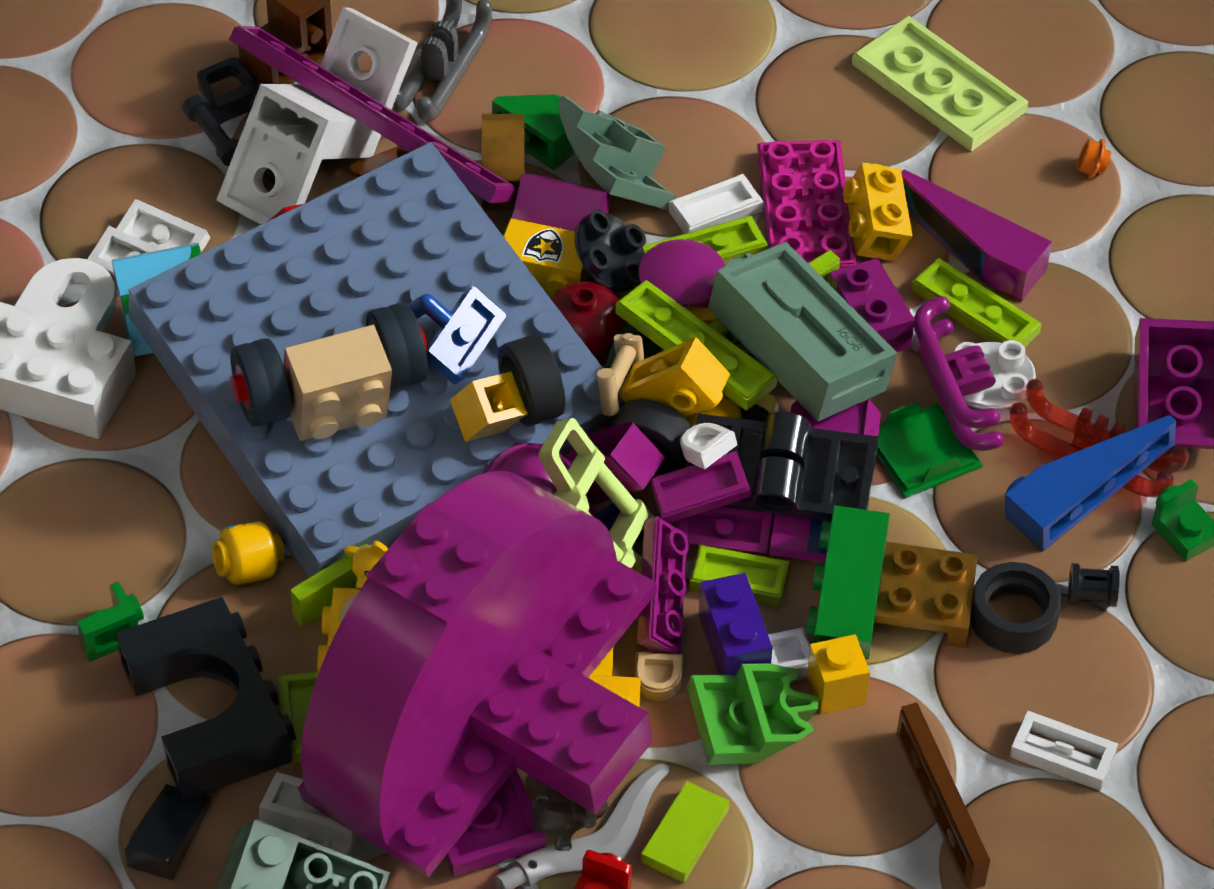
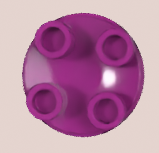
(682, 270)

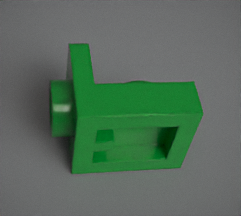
(1183, 520)
(99, 628)

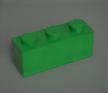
(850, 576)

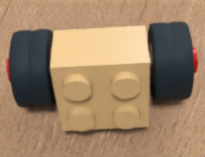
(331, 379)

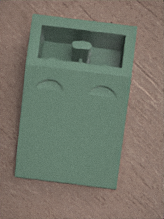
(280, 860)

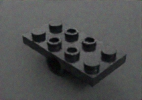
(800, 467)

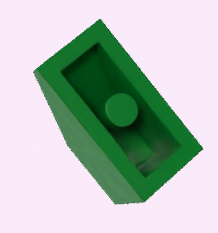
(543, 126)

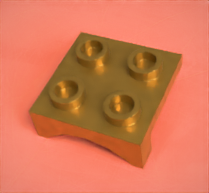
(927, 590)

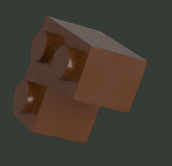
(299, 24)

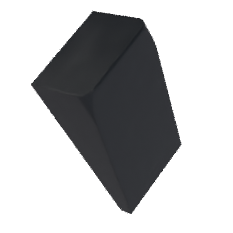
(165, 833)

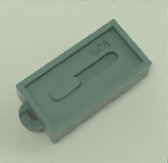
(801, 330)

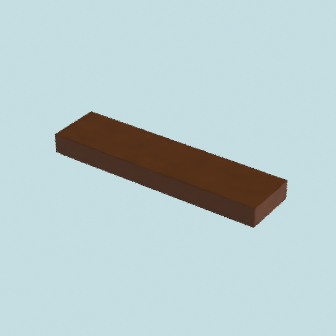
(943, 797)

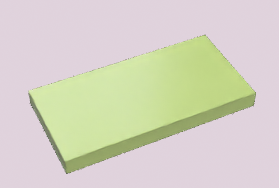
(940, 83)

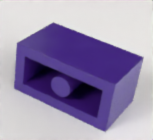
(733, 624)

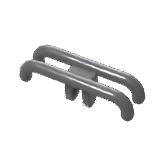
(443, 61)

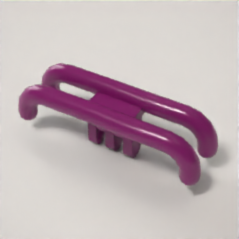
(956, 377)

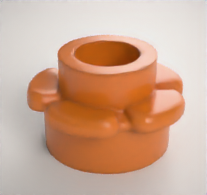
(1093, 158)

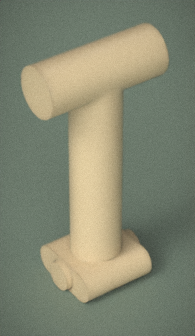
(628, 352)

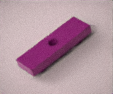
(665, 563)

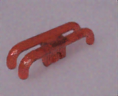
(1087, 435)

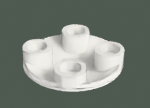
(1011, 370)

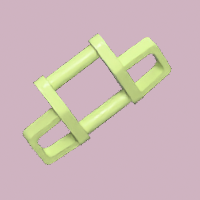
(575, 483)

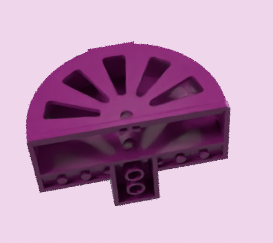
(474, 664)

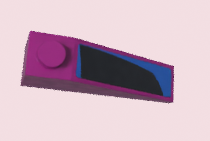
(984, 242)

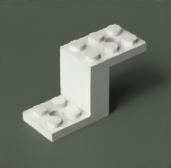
(297, 129)

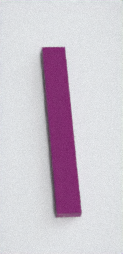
(367, 110)

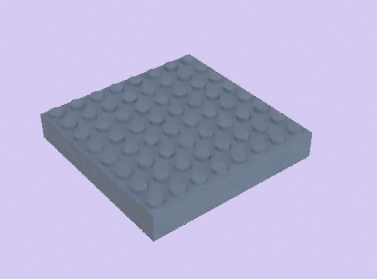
(317, 276)

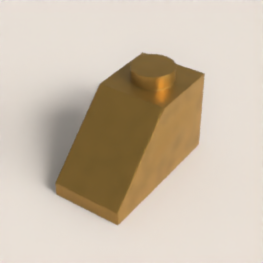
(503, 152)

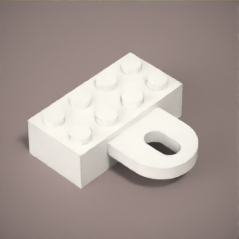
(57, 357)

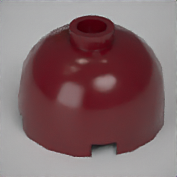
(592, 315)

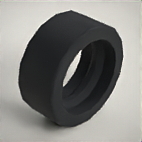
(535, 377)
(660, 423)
(1019, 579)

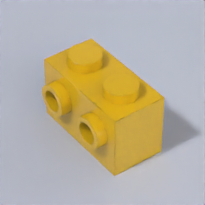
(679, 377)

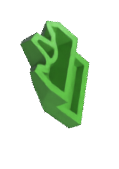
(750, 713)

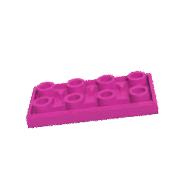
(804, 198)

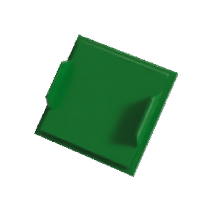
(921, 449)

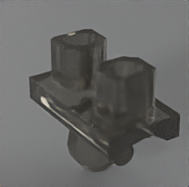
(559, 814)

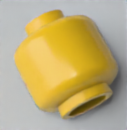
(247, 553)

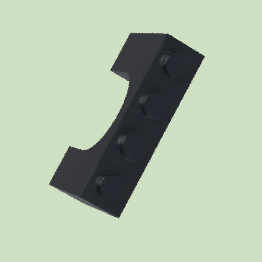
(210, 644)

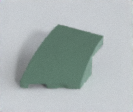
(615, 154)

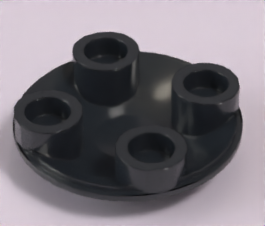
(610, 250)

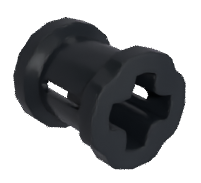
(1093, 585)

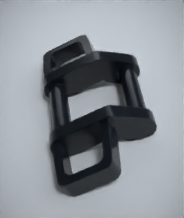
(212, 110)

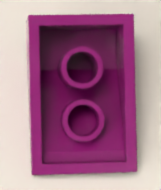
(1176, 377)

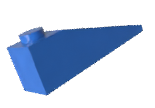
(1072, 487)

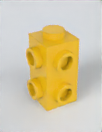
(877, 211)

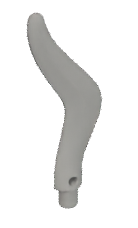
(614, 837)

